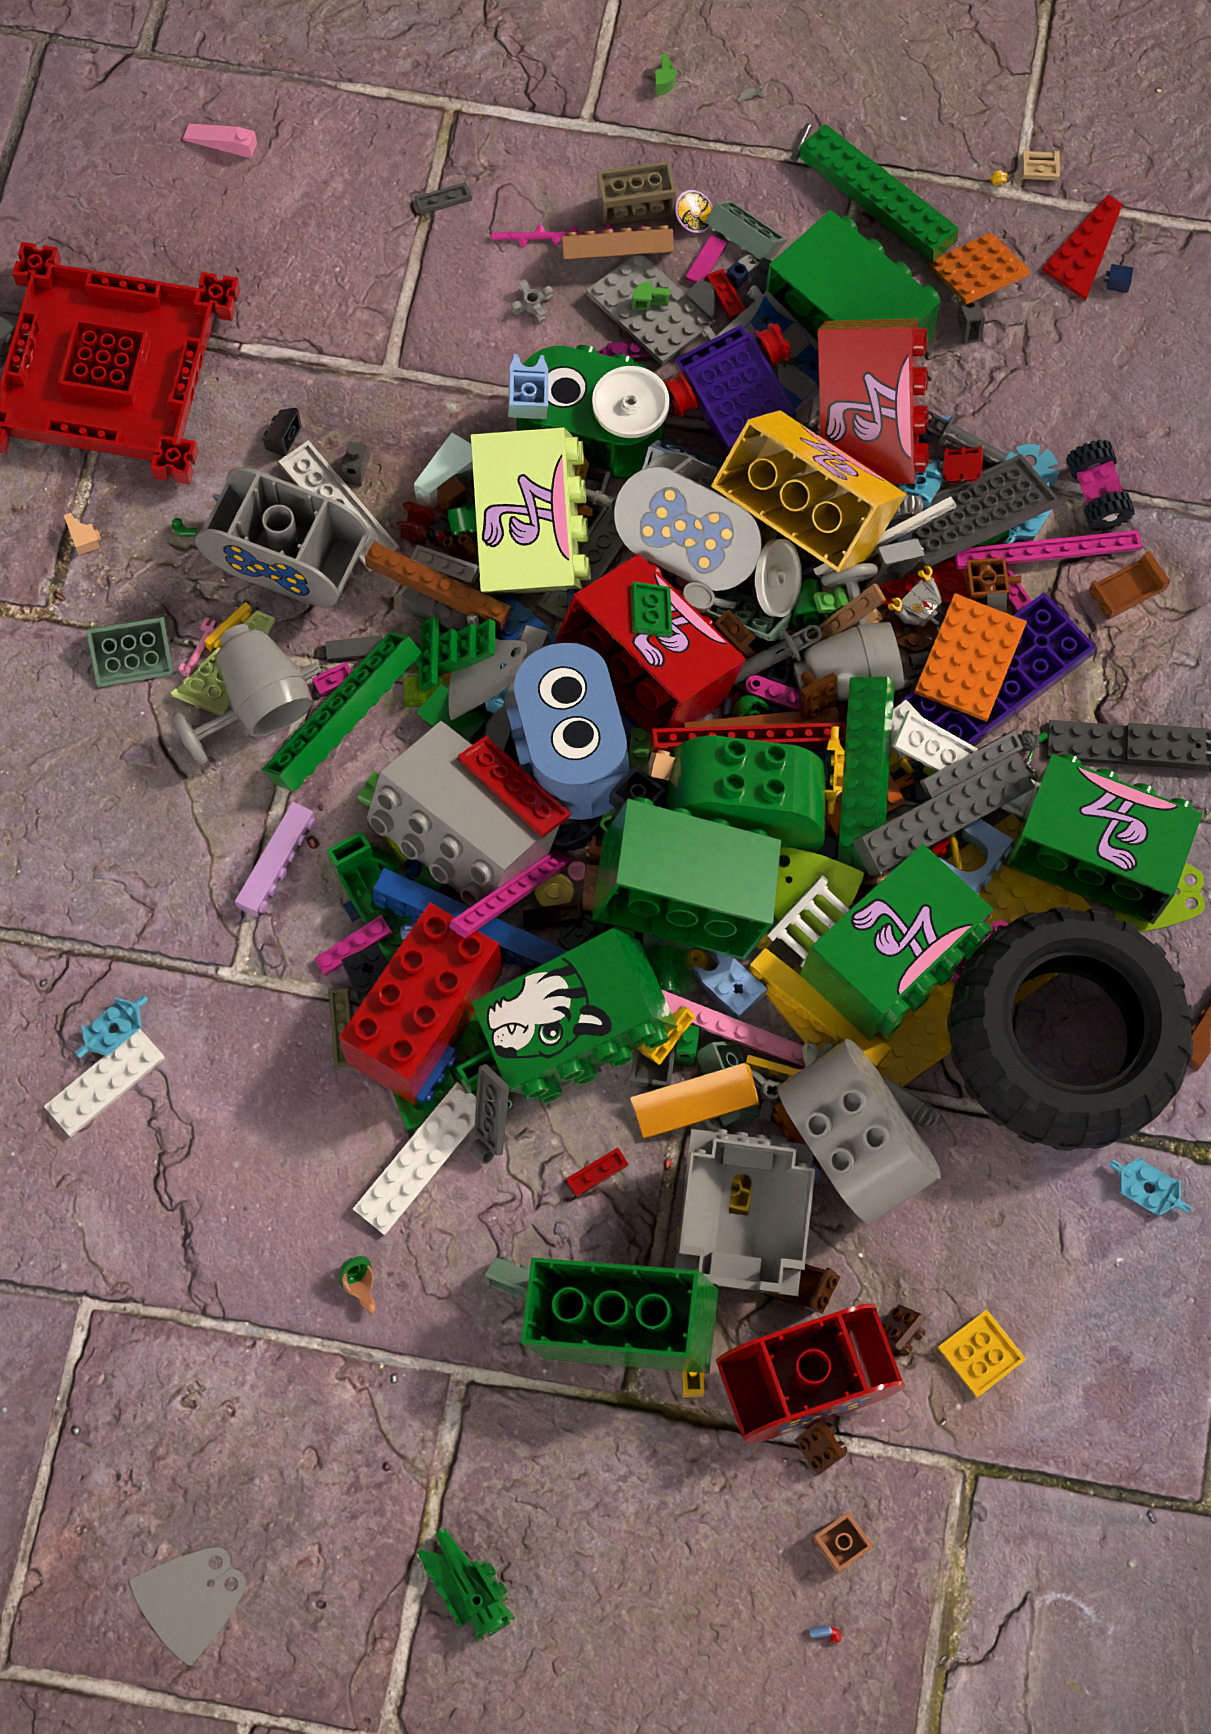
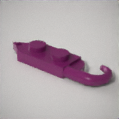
(629, 348)

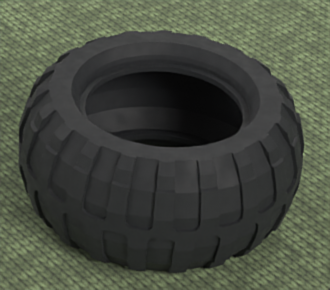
(1124, 967)

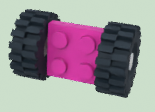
(1104, 497)

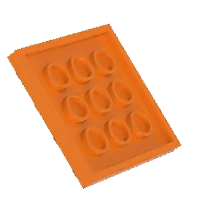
(979, 268)

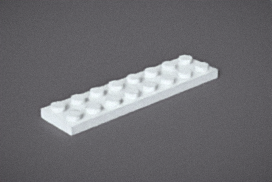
(313, 473)
(939, 749)
(419, 1160)

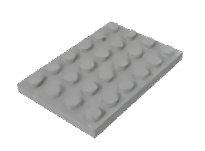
(663, 329)

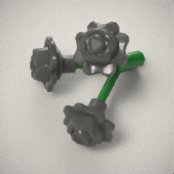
(1030, 742)

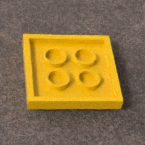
(981, 1353)

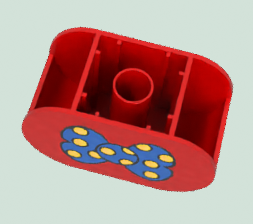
(809, 1373)

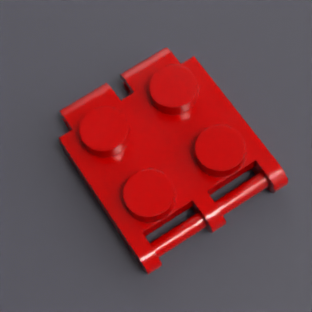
(963, 466)

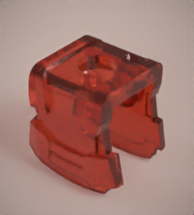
(416, 523)

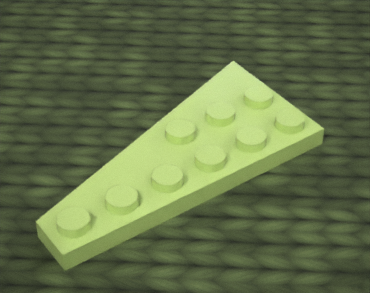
(206, 686)

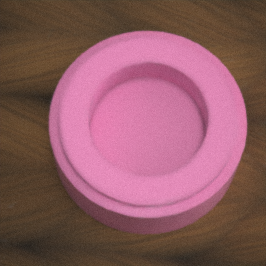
(576, 871)

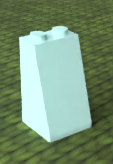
(450, 460)

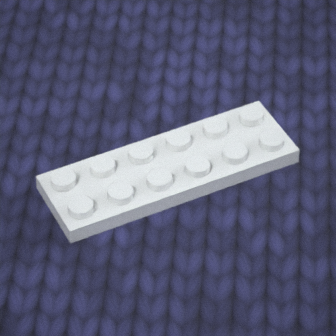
(104, 1083)

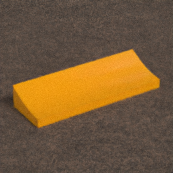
(695, 1100)

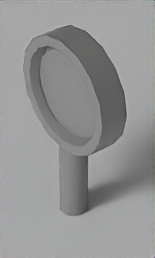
(703, 598)

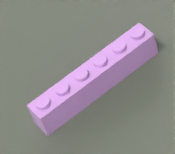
(275, 859)

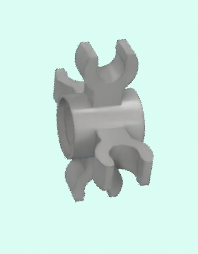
(532, 294)

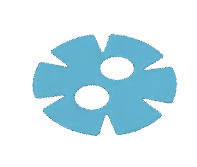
(1044, 461)

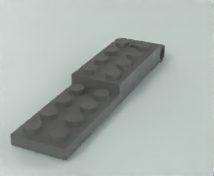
(1132, 744)

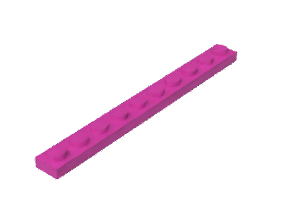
(1054, 548)
(509, 893)

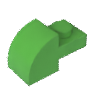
(665, 77)
(645, 296)
(831, 601)

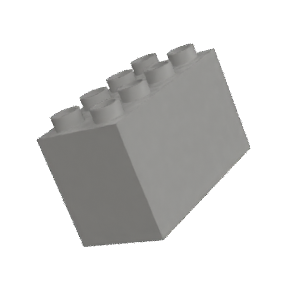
(452, 819)

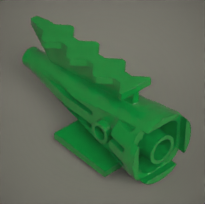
(464, 1584)

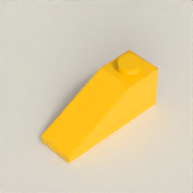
(683, 1018)

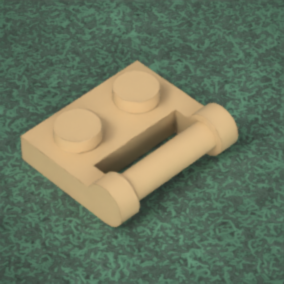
(1041, 168)

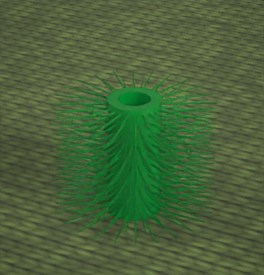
(664, 967)

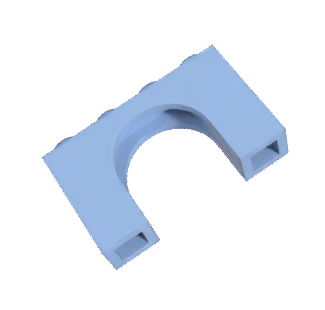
(994, 846)

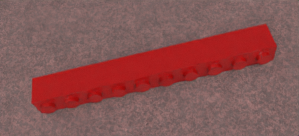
(808, 736)

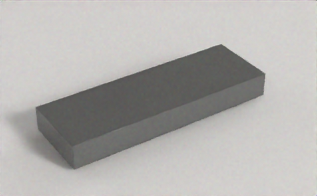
(443, 198)
(351, 648)

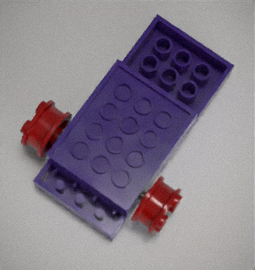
(731, 381)

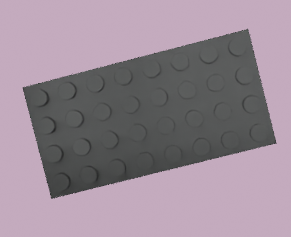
(984, 509)

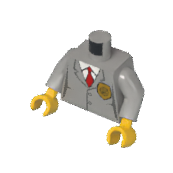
(920, 603)

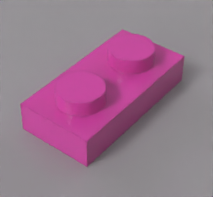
(331, 679)

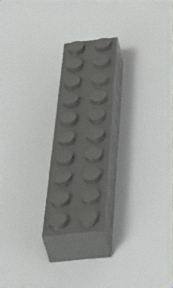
(943, 814)

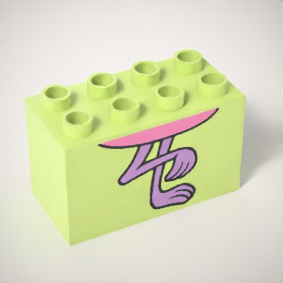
(529, 511)

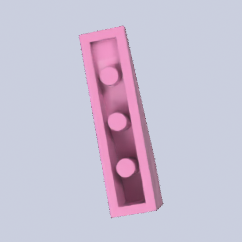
(224, 138)

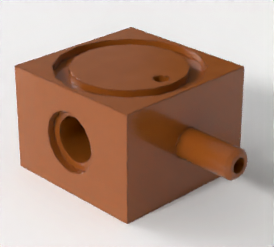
(987, 577)

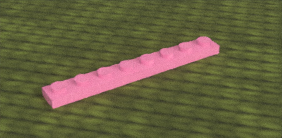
(739, 1031)

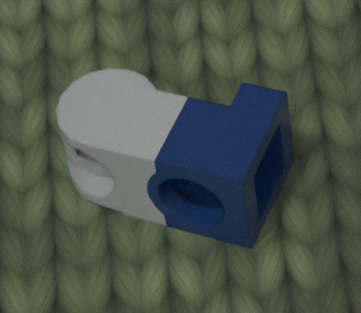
(742, 271)

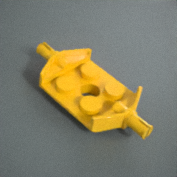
(837, 761)

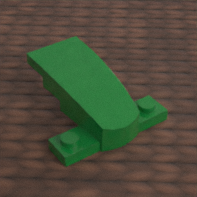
(452, 650)

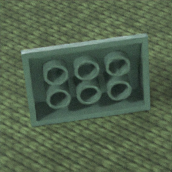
(751, 615)
(130, 651)

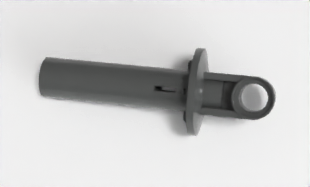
(946, 429)
(768, 657)

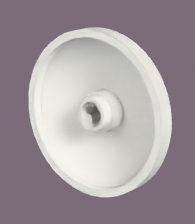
(630, 402)
(778, 577)

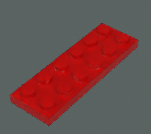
(514, 786)

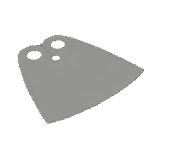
(485, 679)
(182, 1605)

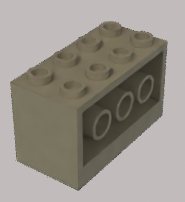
(636, 193)

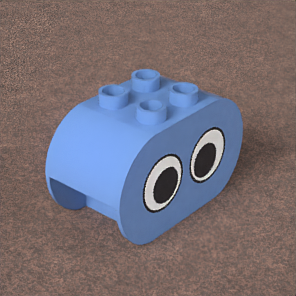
(569, 727)

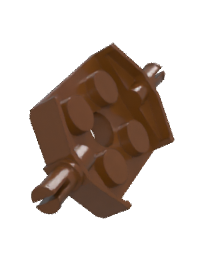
(919, 640)

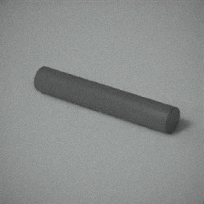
(806, 130)

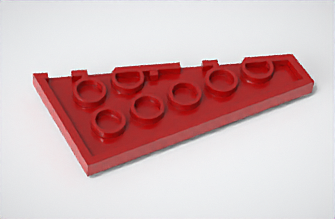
(1081, 254)

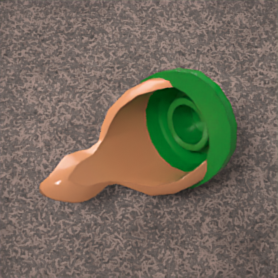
(357, 1280)

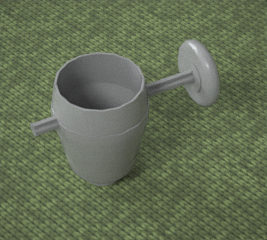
(858, 651)
(261, 685)

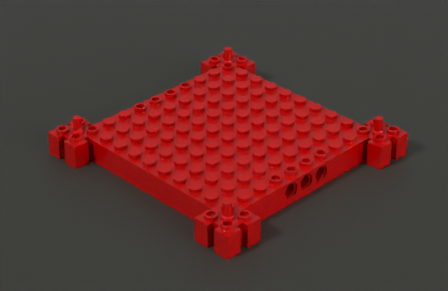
(108, 360)

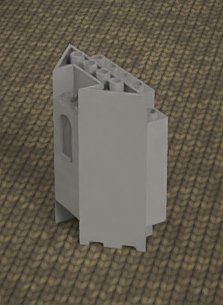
(754, 1250)

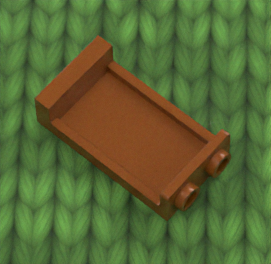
(1129, 586)

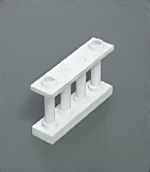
(793, 916)

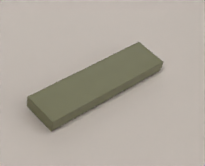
(340, 1017)

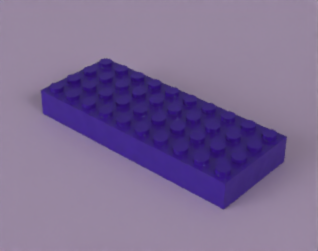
(1044, 656)

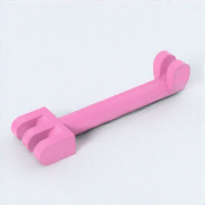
(187, 669)

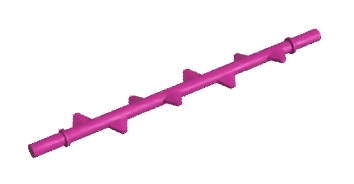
(540, 233)

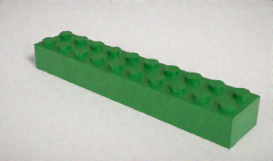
(879, 193)
(341, 711)
(865, 763)

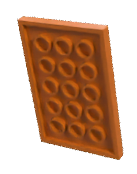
(970, 657)

